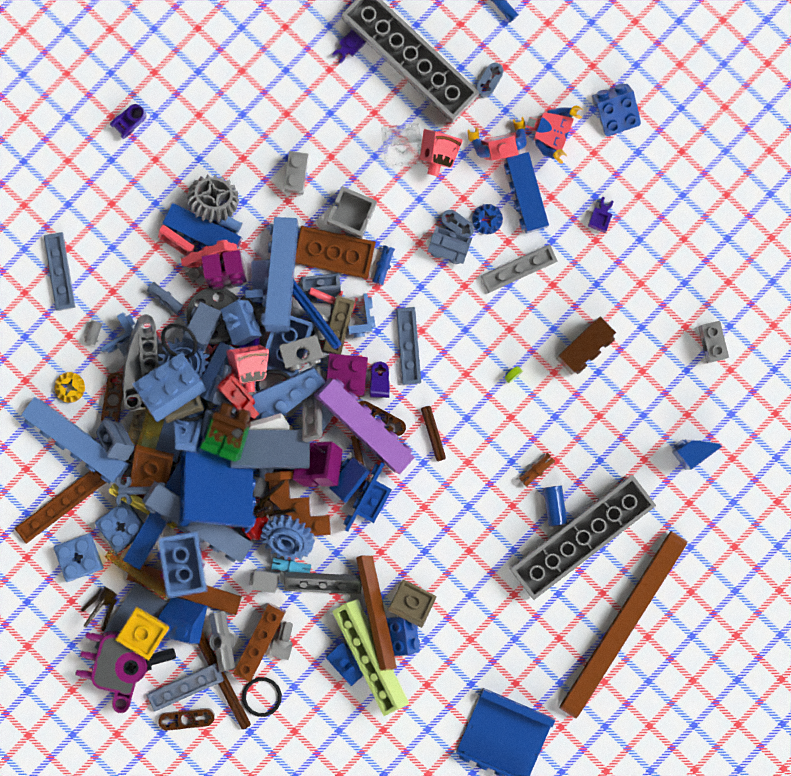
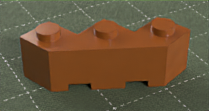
(319, 524)

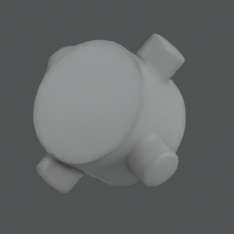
(193, 274)

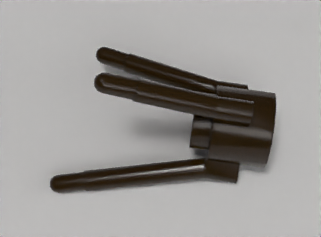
(265, 508)
(106, 597)

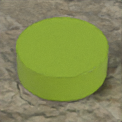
(513, 374)

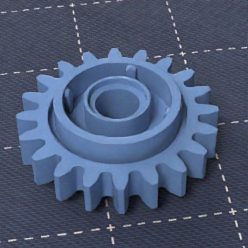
(197, 361)
(287, 538)

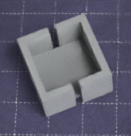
(352, 212)

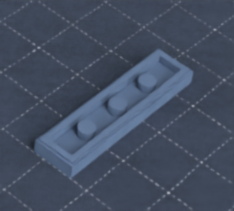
(59, 271)
(408, 345)
(185, 687)

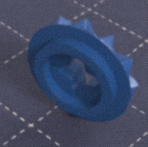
(483, 227)

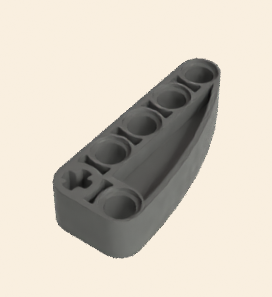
(134, 359)

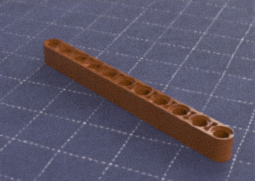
(623, 624)

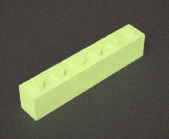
(360, 639)

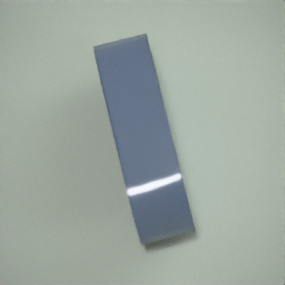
(486, 77)
(460, 219)

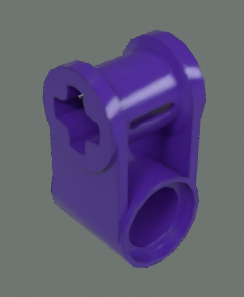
(127, 120)
(379, 384)

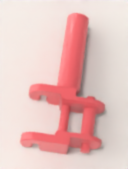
(325, 297)

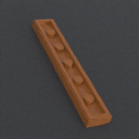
(60, 506)
(213, 597)
(376, 613)

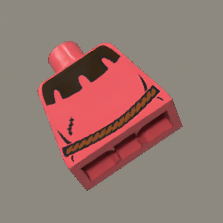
(439, 150)
(248, 365)

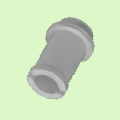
(93, 332)

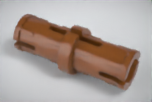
(537, 469)

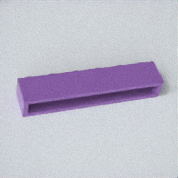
(364, 425)

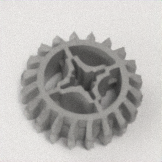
(220, 193)

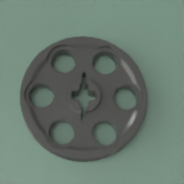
(207, 295)

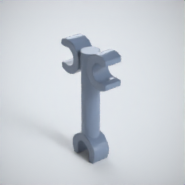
(126, 490)

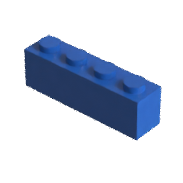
(527, 193)
(195, 229)

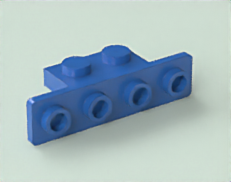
(372, 500)

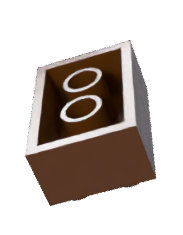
(586, 346)

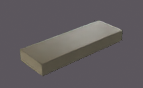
(340, 321)

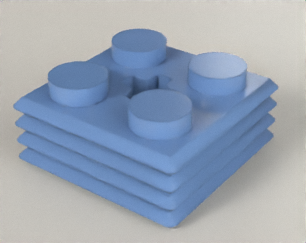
(109, 522)
(83, 546)

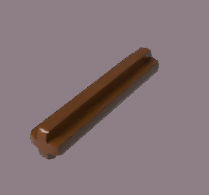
(433, 433)

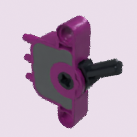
(111, 668)

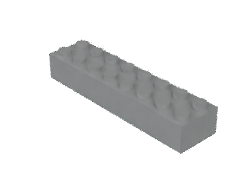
(411, 56)
(582, 537)

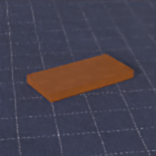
(334, 252)

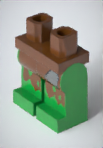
(227, 433)

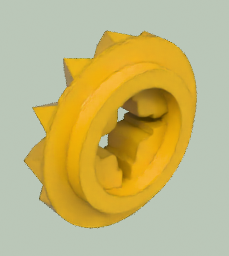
(77, 383)

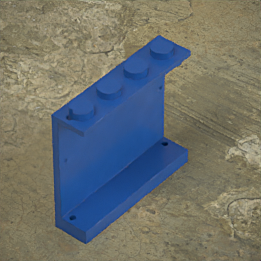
(215, 491)
(504, 735)

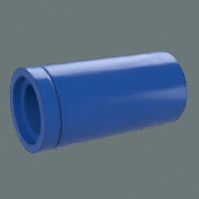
(555, 505)

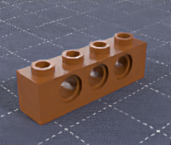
(259, 642)

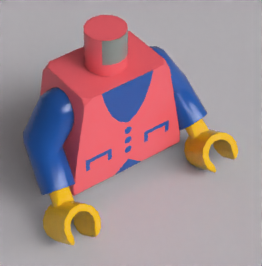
(553, 130)
(500, 146)

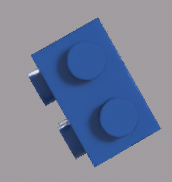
(617, 109)
(403, 636)

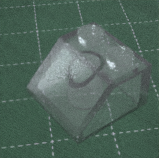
(401, 145)

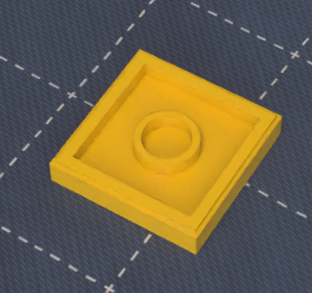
(142, 633)

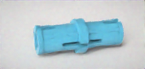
(290, 566)

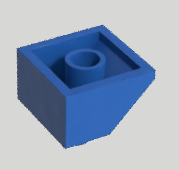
(693, 452)
(350, 479)
(184, 619)

